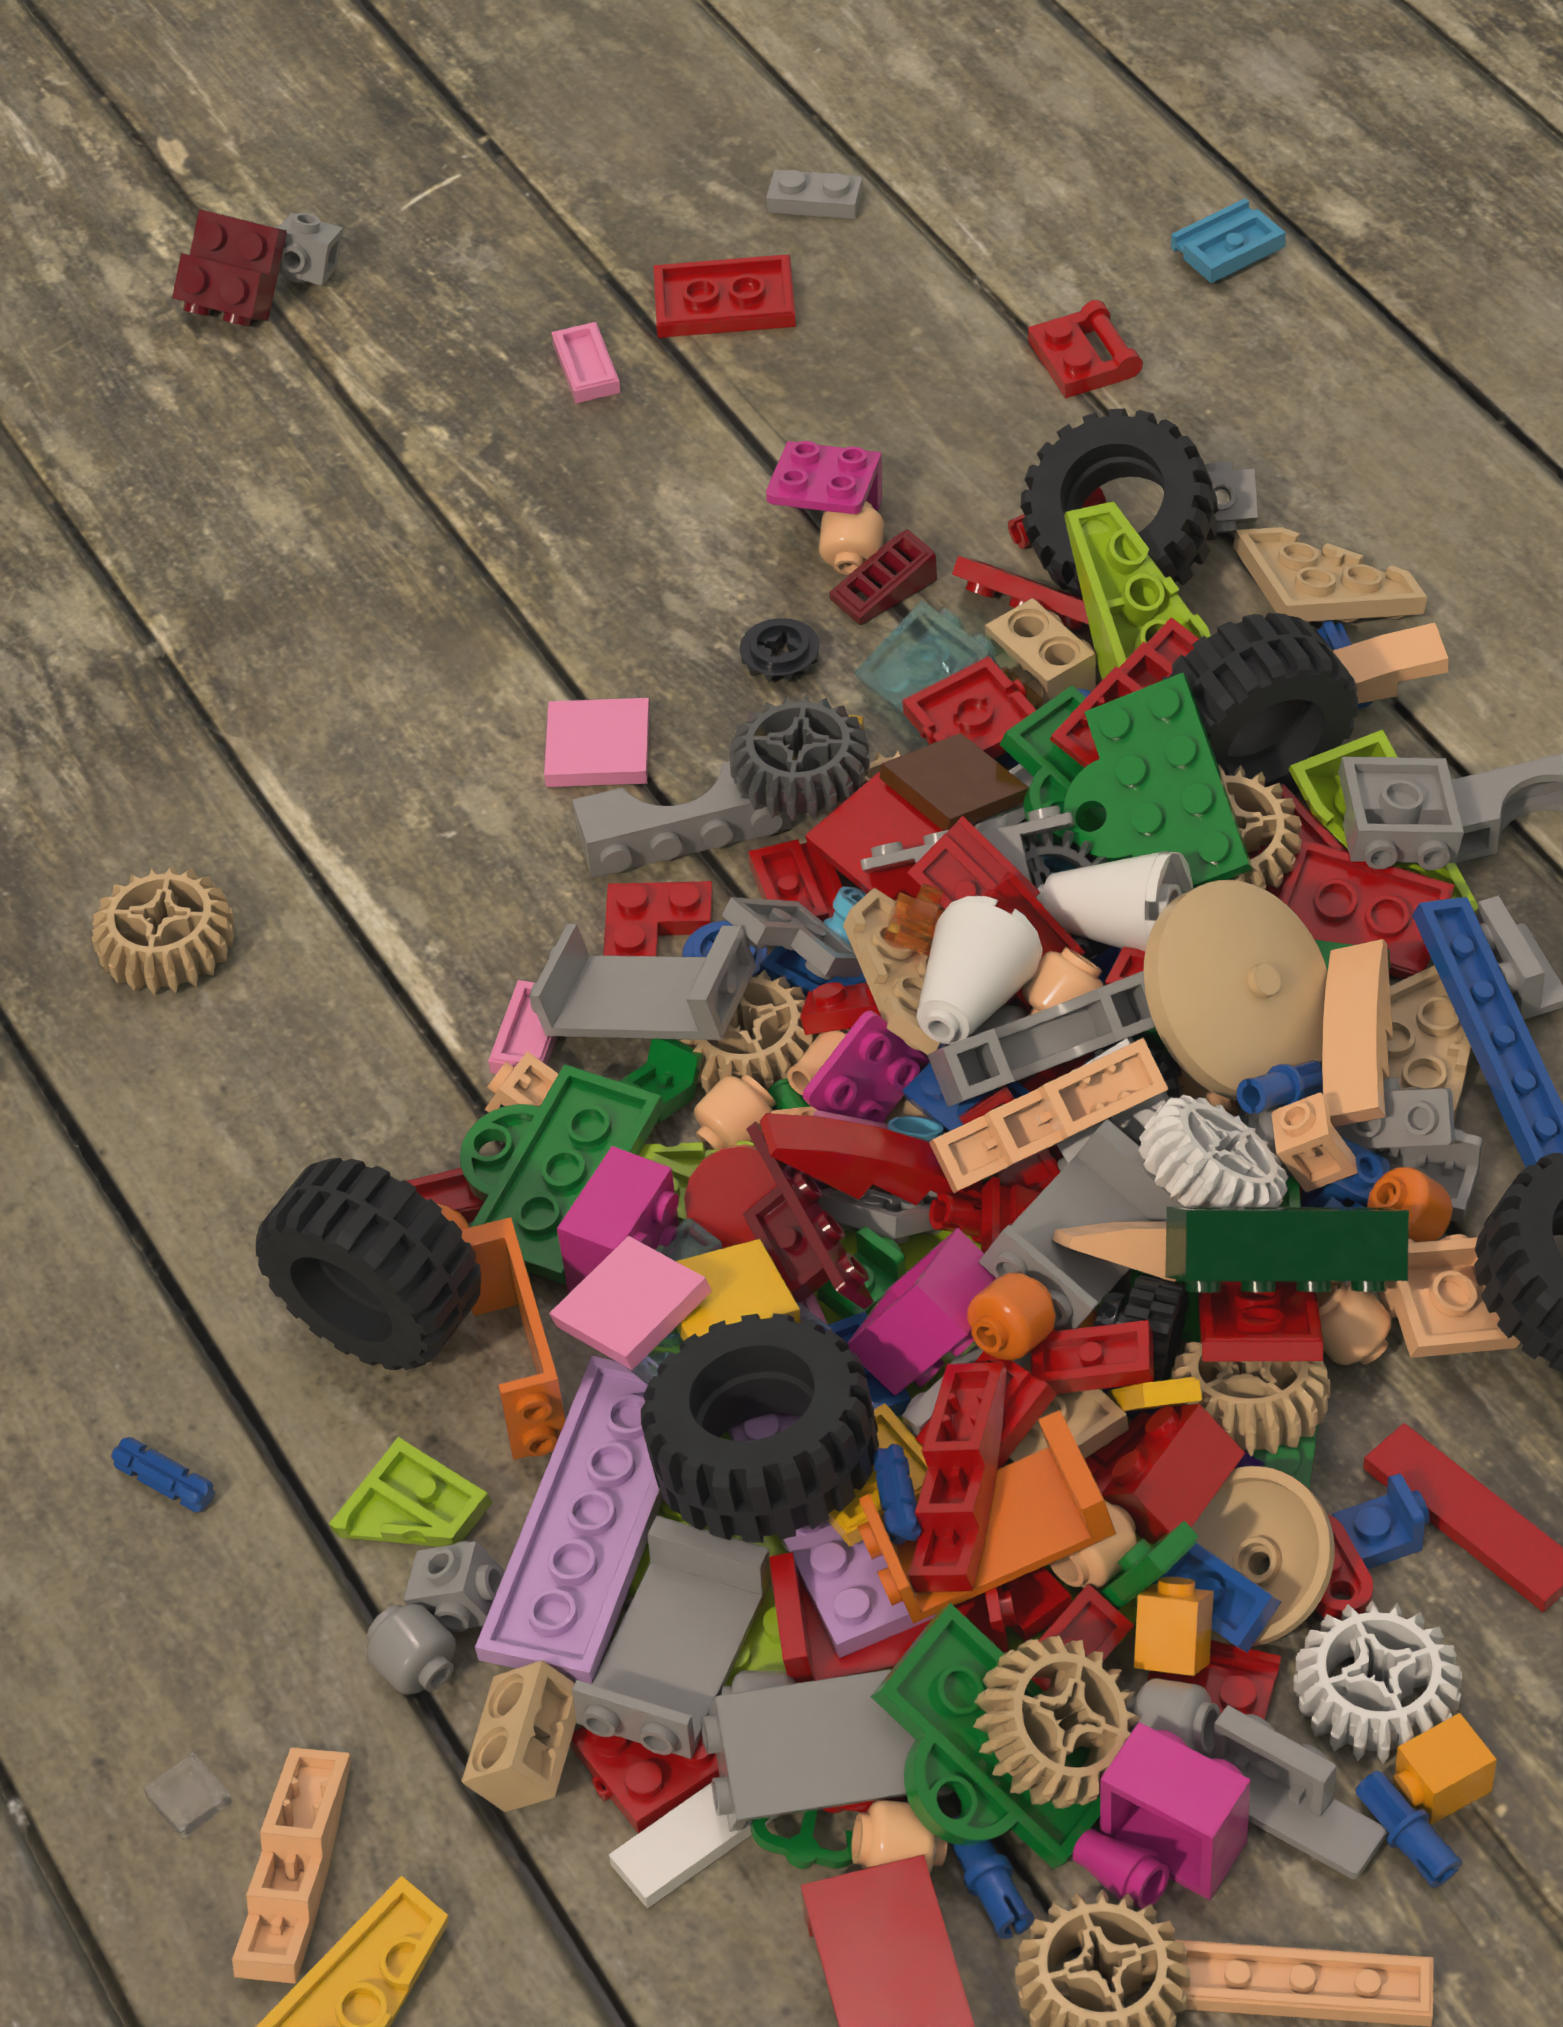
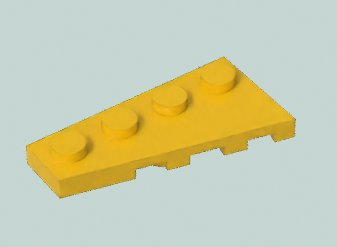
(369, 1968)

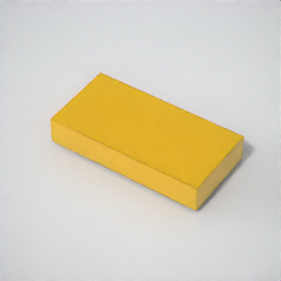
(1156, 1394)

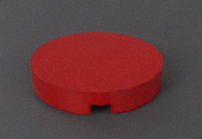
(726, 1188)

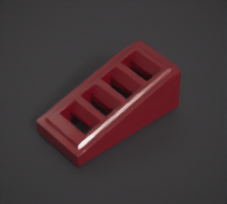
(905, 555)

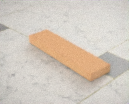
(1309, 1983)

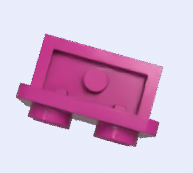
(826, 478)
(865, 1072)

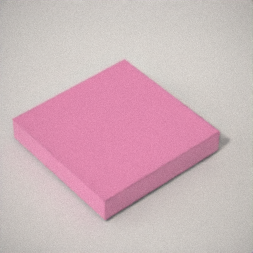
(597, 742)
(630, 1302)

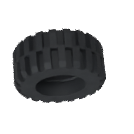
(1113, 450)
(1269, 695)
(368, 1263)
(1523, 1263)
(769, 1481)

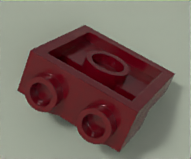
(230, 268)

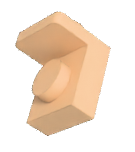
(524, 1084)
(1311, 1144)

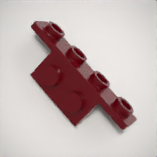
(801, 1235)

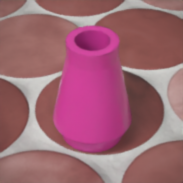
(1122, 1867)

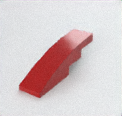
(1141, 669)
(859, 1155)
(960, 1477)

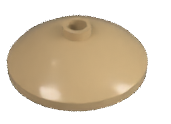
(1275, 1517)

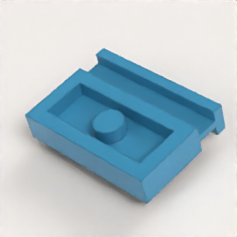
(1228, 240)

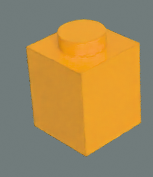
(1173, 1627)
(1444, 1768)

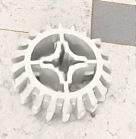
(1210, 1157)
(1393, 1653)

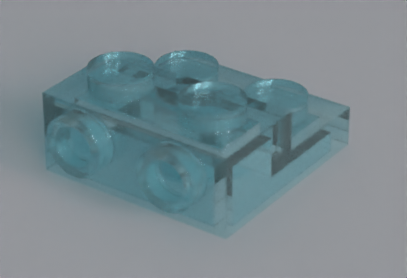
(921, 653)

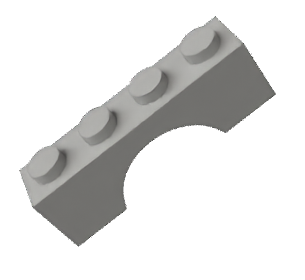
(1499, 796)
(628, 833)
(1042, 1040)

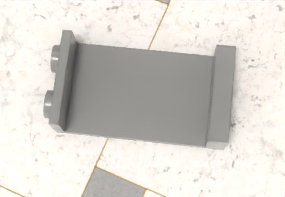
(642, 993)
(1095, 1187)
(676, 1639)
(804, 1748)

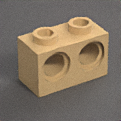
(1042, 650)
(522, 1737)

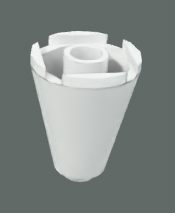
(1116, 898)
(974, 966)

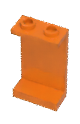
(533, 1403)
(1037, 1516)

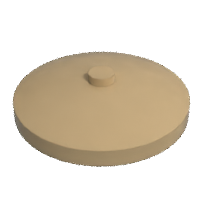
(1234, 984)

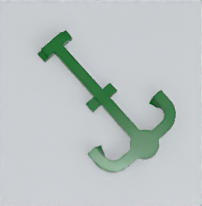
(802, 1849)

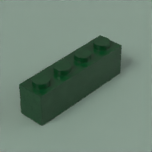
(1286, 1245)

